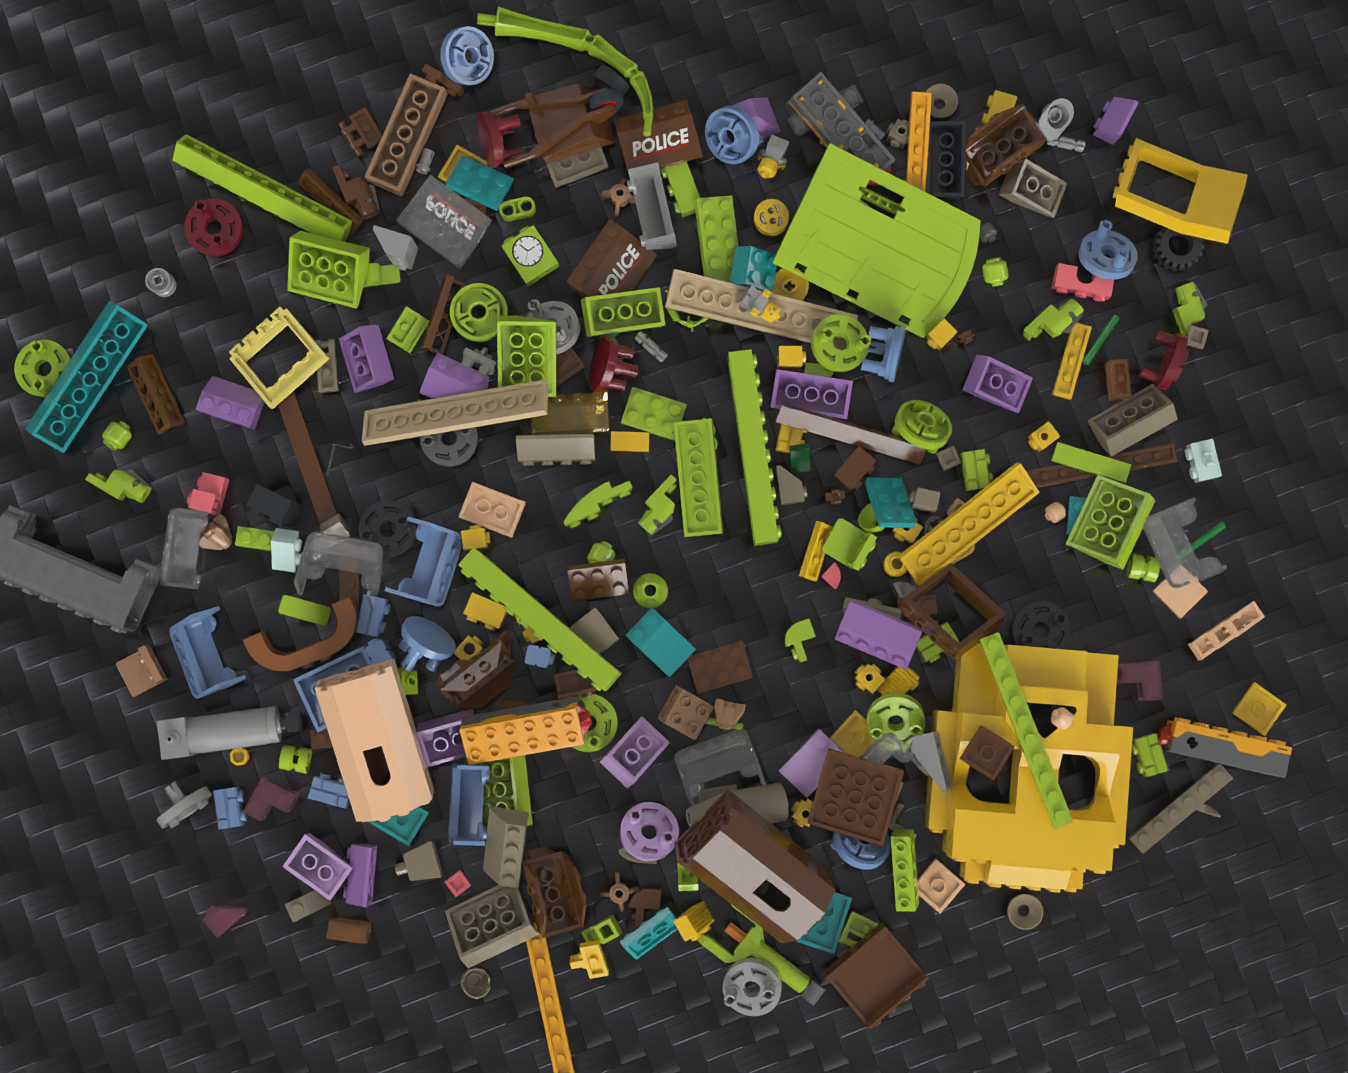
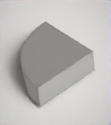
(903, 588)

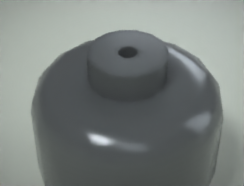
(987, 232)

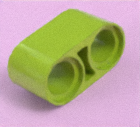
(516, 205)

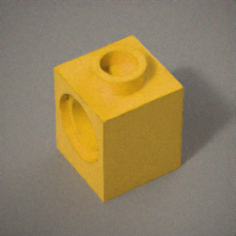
(941, 335)
(460, 651)

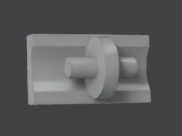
(479, 360)

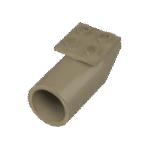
(767, 801)

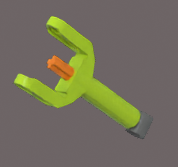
(753, 946)

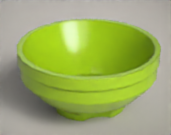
(867, 520)
(650, 601)

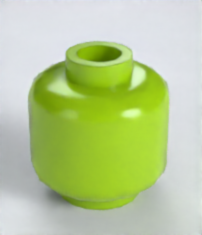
(995, 271)
(116, 435)
(601, 552)

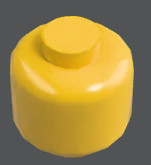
(893, 565)

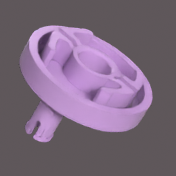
(637, 819)

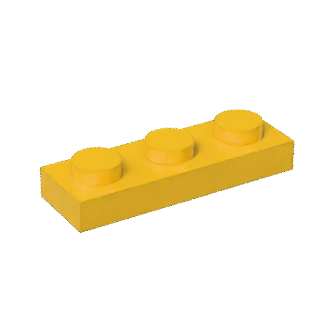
(814, 555)

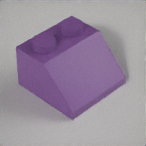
(1114, 119)

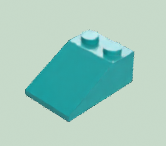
(660, 642)

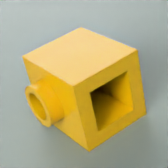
(1043, 437)
(475, 537)

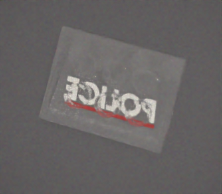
(444, 222)

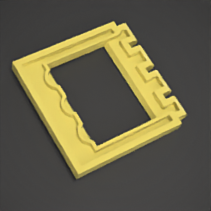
(300, 371)

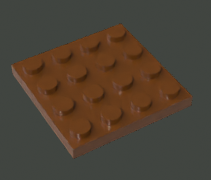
(855, 797)

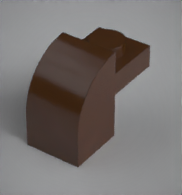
(644, 899)

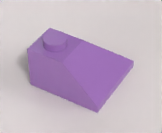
(762, 114)

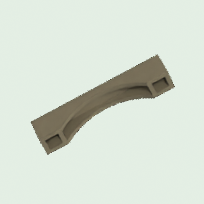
(1181, 808)

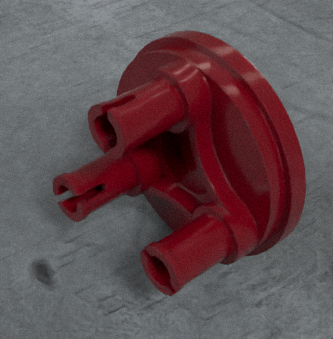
(490, 136)
(606, 363)

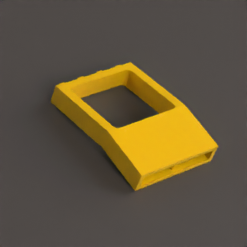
(1212, 202)

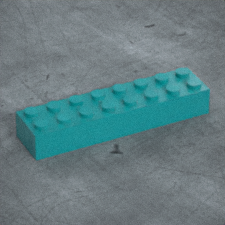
(86, 377)

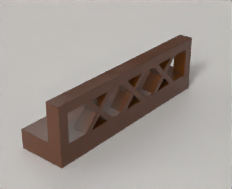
(436, 316)
(157, 392)

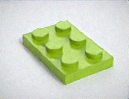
(653, 413)

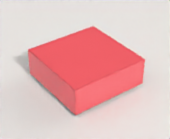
(458, 883)

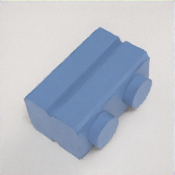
(372, 620)
(379, 651)
(539, 656)
(329, 791)
(229, 807)

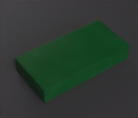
(800, 458)

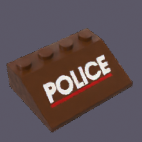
(671, 137)
(611, 264)

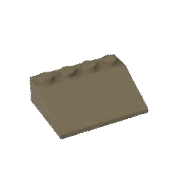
(490, 924)

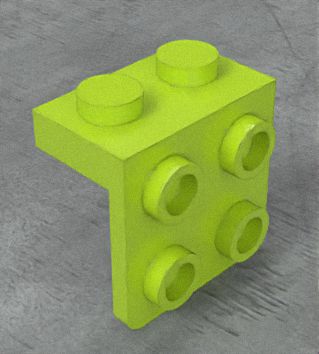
(849, 544)

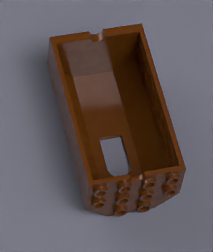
(738, 850)

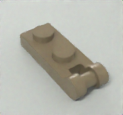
(327, 373)

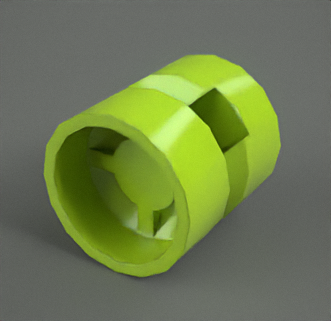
(1142, 567)
(288, 758)

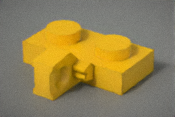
(590, 958)

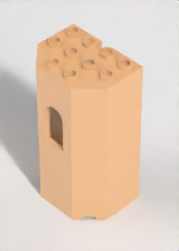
(367, 712)

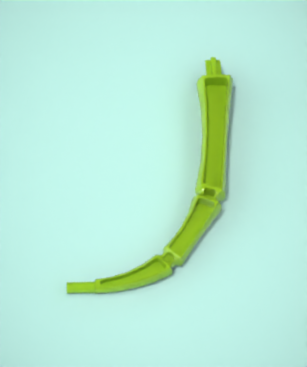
(515, 24)

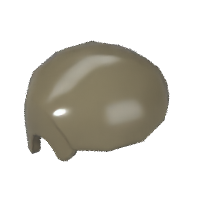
(475, 982)

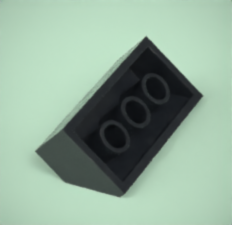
(946, 160)

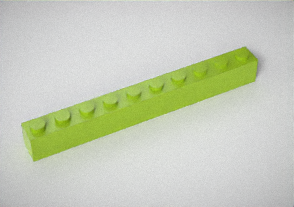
(260, 189)
(540, 619)

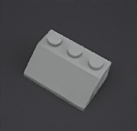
(398, 247)

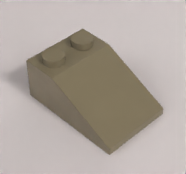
(1033, 188)

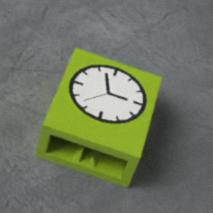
(530, 255)

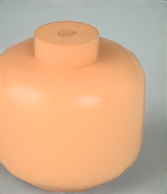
(1055, 512)
(1062, 718)

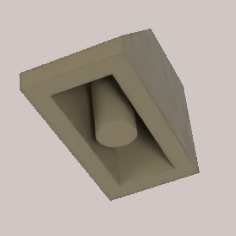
(789, 487)
(306, 905)

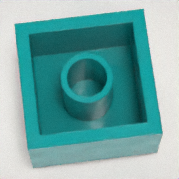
(753, 268)

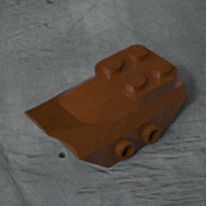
(1001, 144)
(481, 678)
(554, 891)

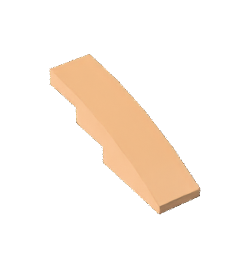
(1226, 630)

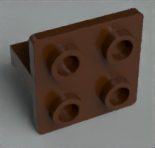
(571, 683)

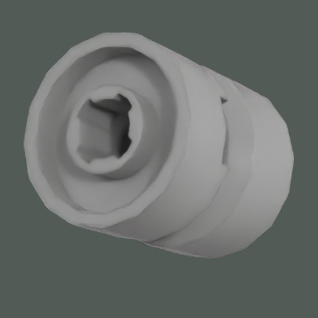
(160, 282)

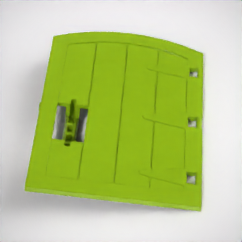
(896, 264)

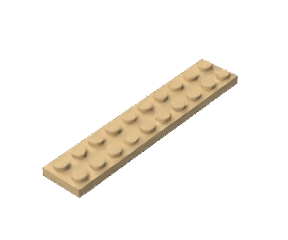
(720, 302)
(455, 412)

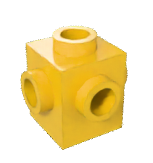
(909, 536)
(875, 681)
(797, 810)

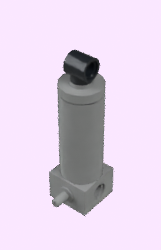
(225, 731)

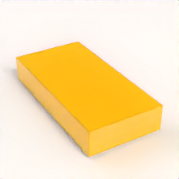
(630, 441)

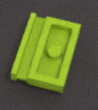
(407, 329)

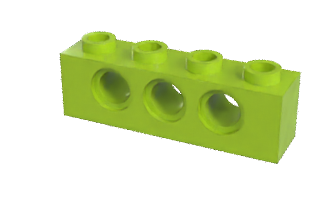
(904, 869)

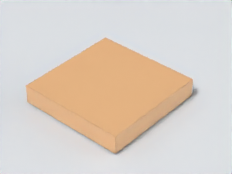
(1180, 599)
(938, 885)

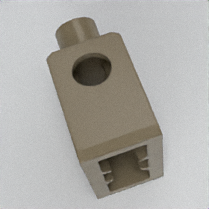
(421, 863)

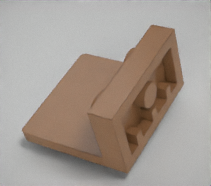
(141, 670)
(685, 712)

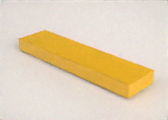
(1071, 361)

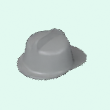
(1056, 118)

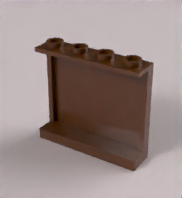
(875, 976)

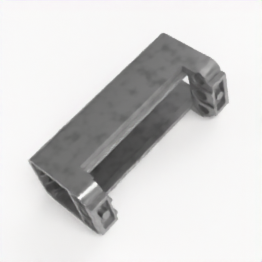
(70, 580)

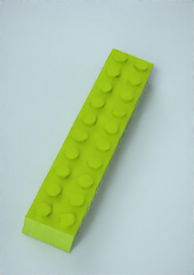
(752, 447)

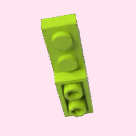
(588, 505)

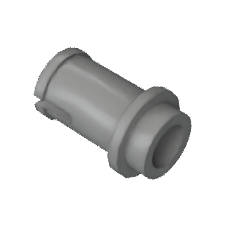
(875, 130)
(425, 161)

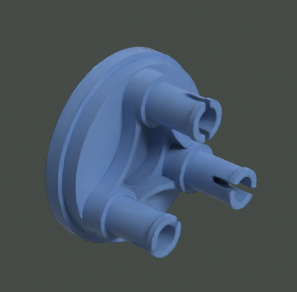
(891, 351)
(425, 639)

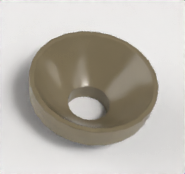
(947, 95)
(1034, 915)

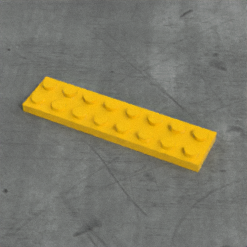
(968, 524)

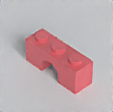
(1066, 281)

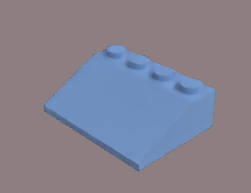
(307, 682)

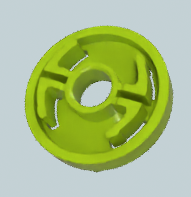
(469, 298)
(855, 345)
(41, 352)
(910, 425)
(912, 723)
(595, 738)

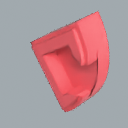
(832, 575)

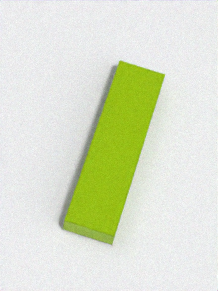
(1091, 462)

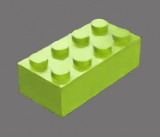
(623, 312)

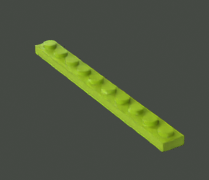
(1026, 730)

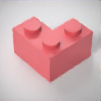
(209, 494)

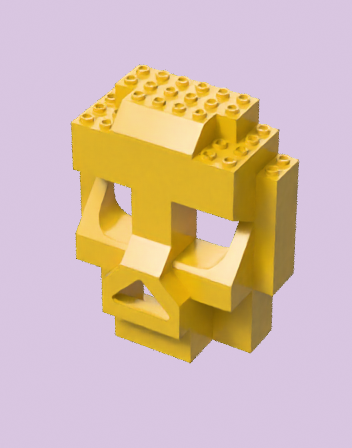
(1016, 839)

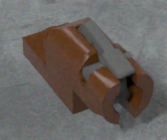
(358, 193)

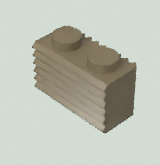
(924, 500)

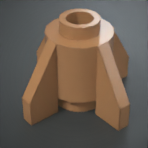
(619, 201)
(216, 535)
(727, 713)
(619, 886)

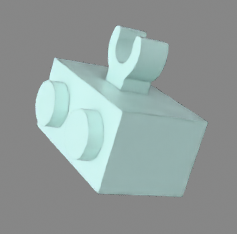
(1203, 460)
(285, 550)

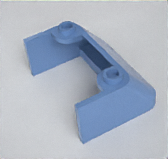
(434, 565)
(199, 654)
(466, 804)

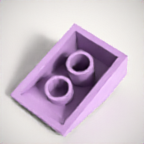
(634, 752)
(807, 763)
(318, 866)

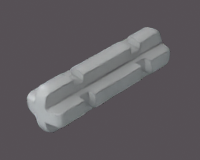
(1068, 143)
(650, 346)

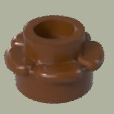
(966, 337)

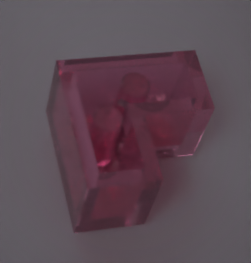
(1147, 677)
(267, 794)

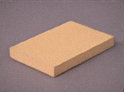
(492, 509)

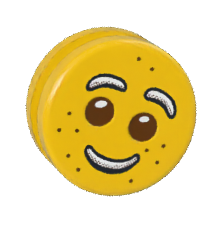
(771, 217)

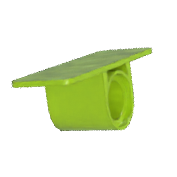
(381, 275)
(304, 610)

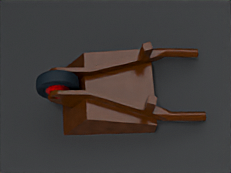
(567, 121)

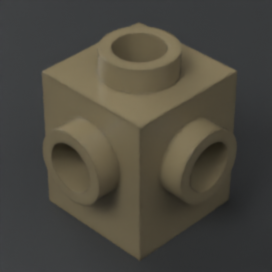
(894, 137)

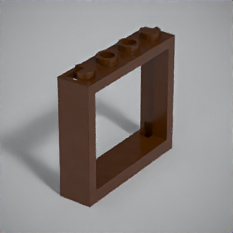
(970, 593)

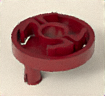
(207, 213)
(1171, 362)

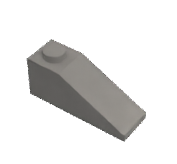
(930, 754)

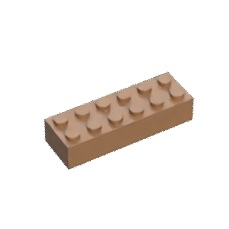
(406, 135)

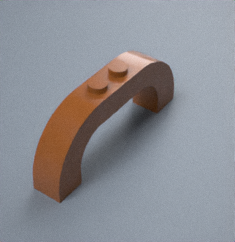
(271, 658)

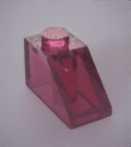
(223, 917)

